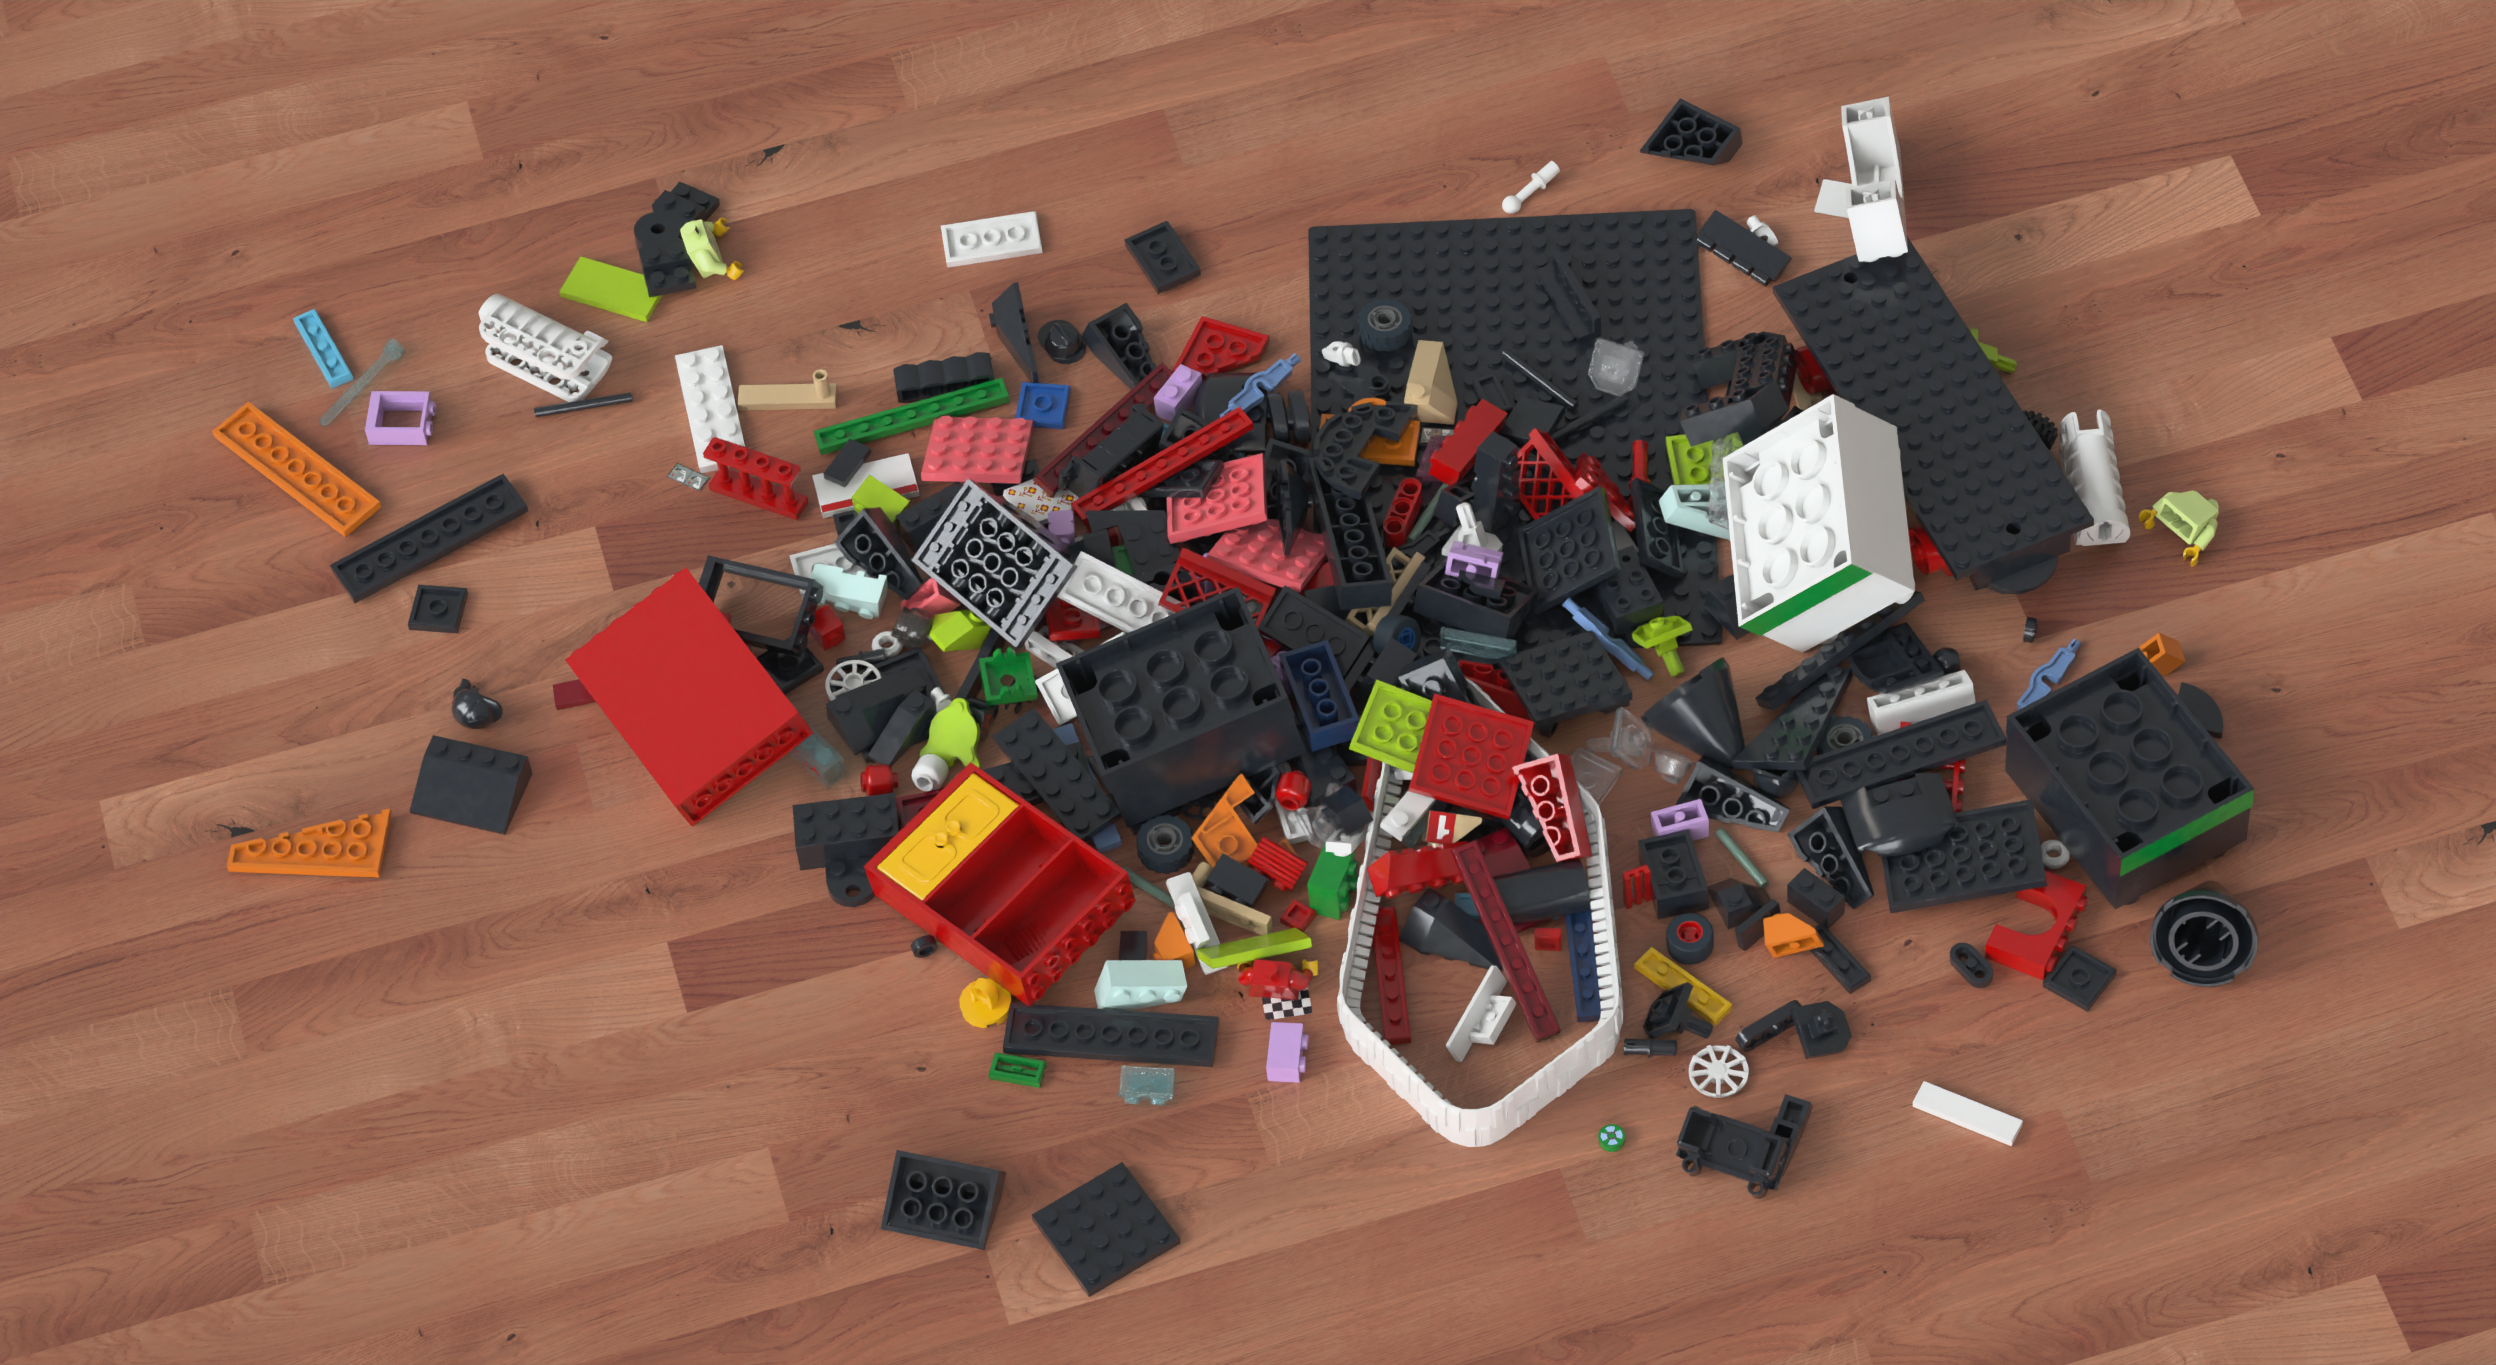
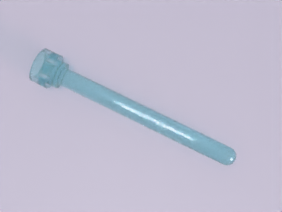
(391, 351)

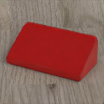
(1372, 774)

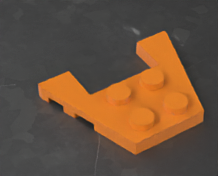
(1224, 830)

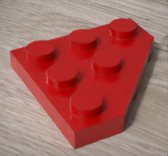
(1221, 347)
(1591, 475)

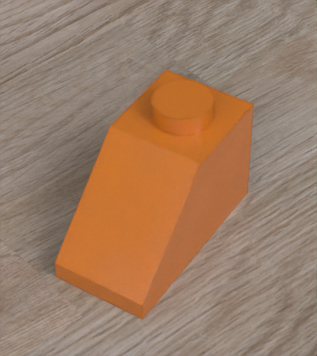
(2163, 653)
(1789, 935)
(1173, 944)

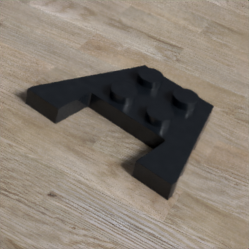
(1142, 534)

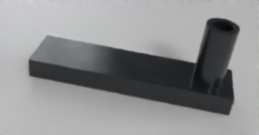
(973, 680)

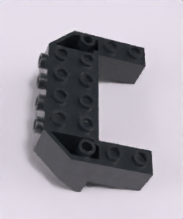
(1760, 390)

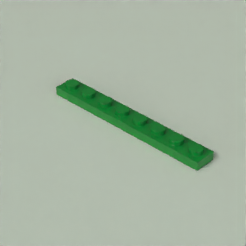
(912, 415)

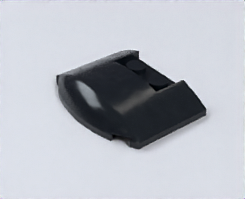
(1214, 398)
(1894, 661)
(1900, 815)

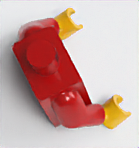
(1276, 978)

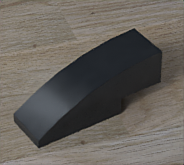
(1791, 1121)

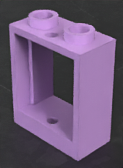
(399, 401)

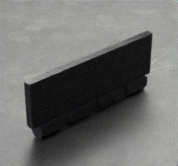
(1748, 248)

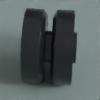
(1293, 417)

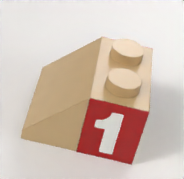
(1447, 827)

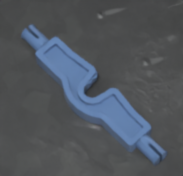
(1268, 379)
(1614, 646)
(2052, 671)

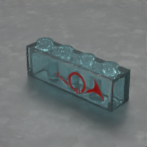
(820, 759)

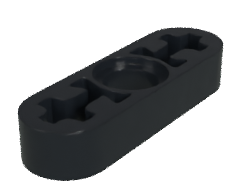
(1767, 1027)

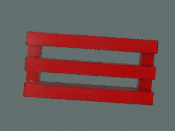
(1638, 895)

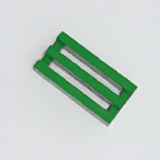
(1017, 1074)

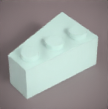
(1689, 509)
(851, 591)
(1139, 984)

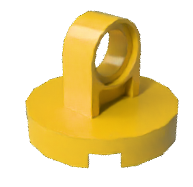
(985, 1003)

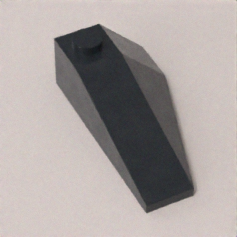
(1013, 330)
(878, 548)
(1732, 798)
(1830, 849)

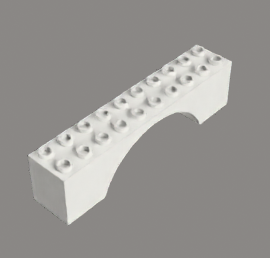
(1877, 191)

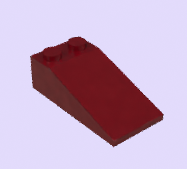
(1505, 856)

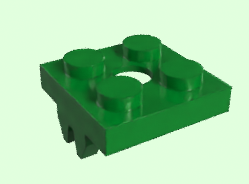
(1004, 664)

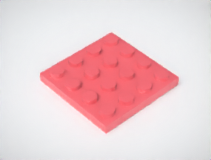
(977, 450)
(1232, 502)
(1260, 554)

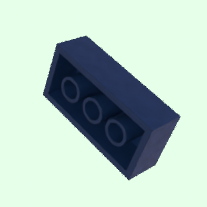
(1319, 695)

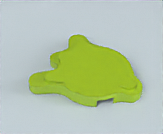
(954, 735)

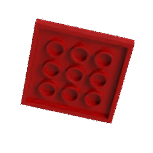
(1470, 756)

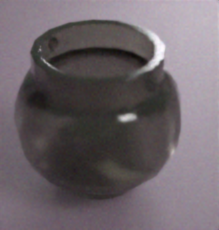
(913, 627)

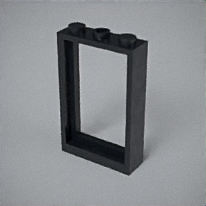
(710, 582)

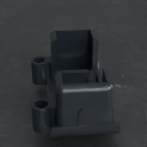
(1733, 1150)

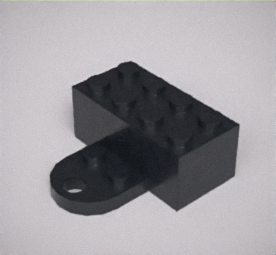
(843, 839)

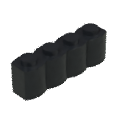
(941, 377)

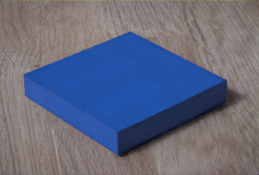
(1044, 404)

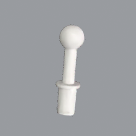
(1512, 204)

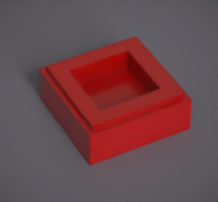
(1298, 916)
(1547, 939)

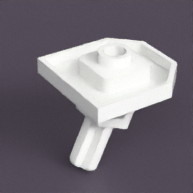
(1471, 532)

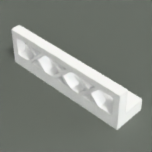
(1049, 651)

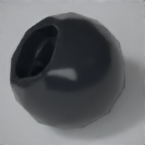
(1948, 660)

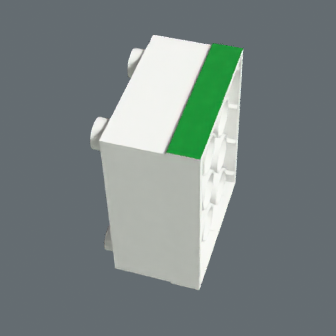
(1818, 525)

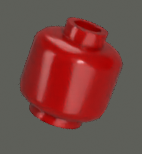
(878, 780)
(1293, 790)

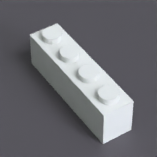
(1920, 701)

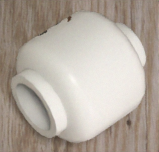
(930, 772)

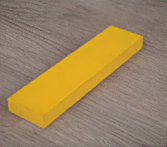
(1668, 975)

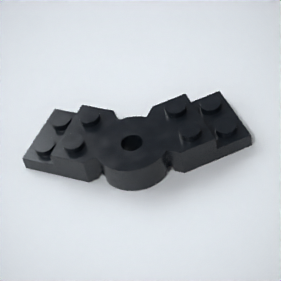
(660, 242)

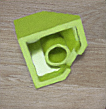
(958, 630)

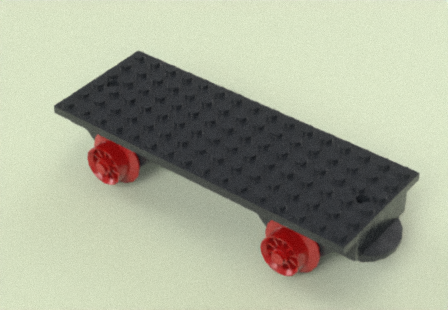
(1968, 454)

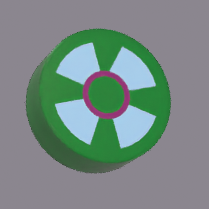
(1611, 1138)

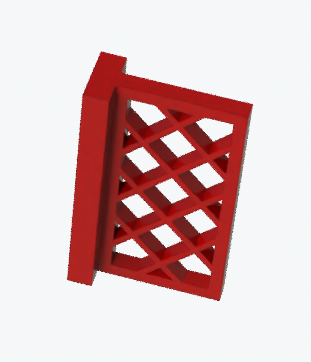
(1559, 467)
(1219, 576)

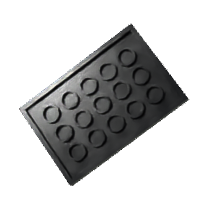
(1986, 856)

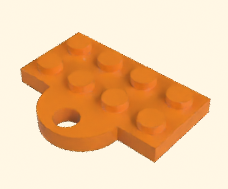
(1385, 450)

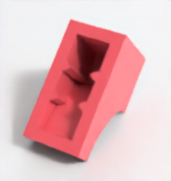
(932, 598)

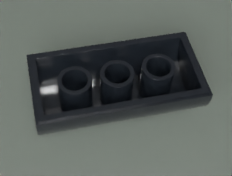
(1544, 891)

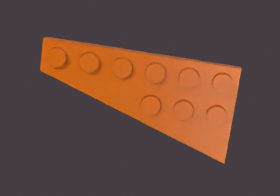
(325, 849)

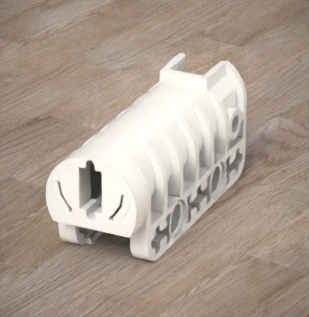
(543, 347)
(2092, 470)

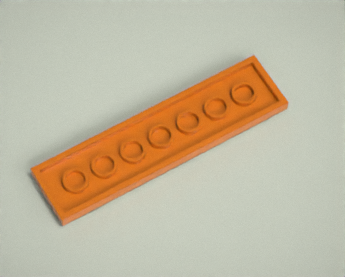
(297, 469)

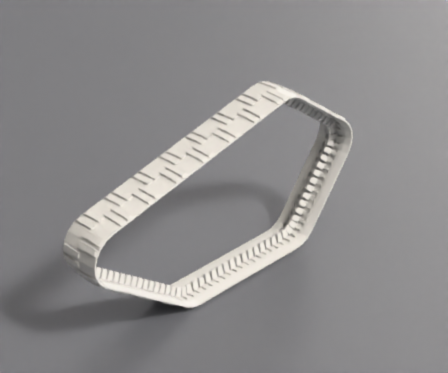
(1494, 1122)

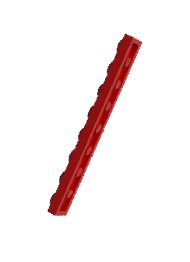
(1164, 464)

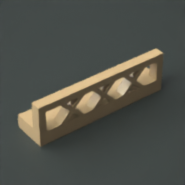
(1397, 587)

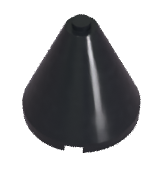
(1702, 715)
(2204, 936)

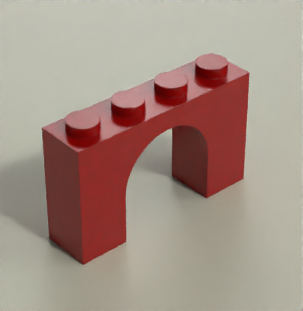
(2037, 953)

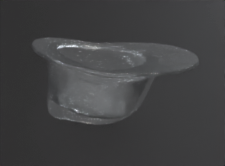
(1670, 762)

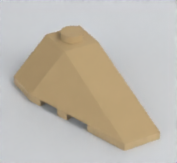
(1431, 385)

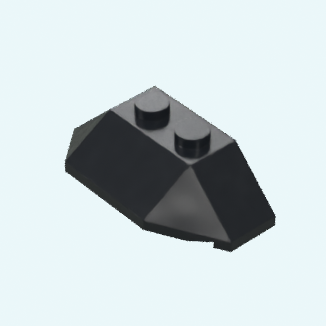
(1263, 800)

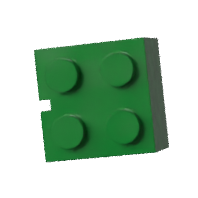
(1332, 884)

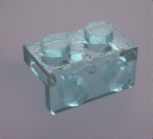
(1146, 1084)

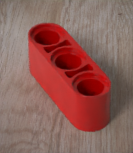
(1402, 512)

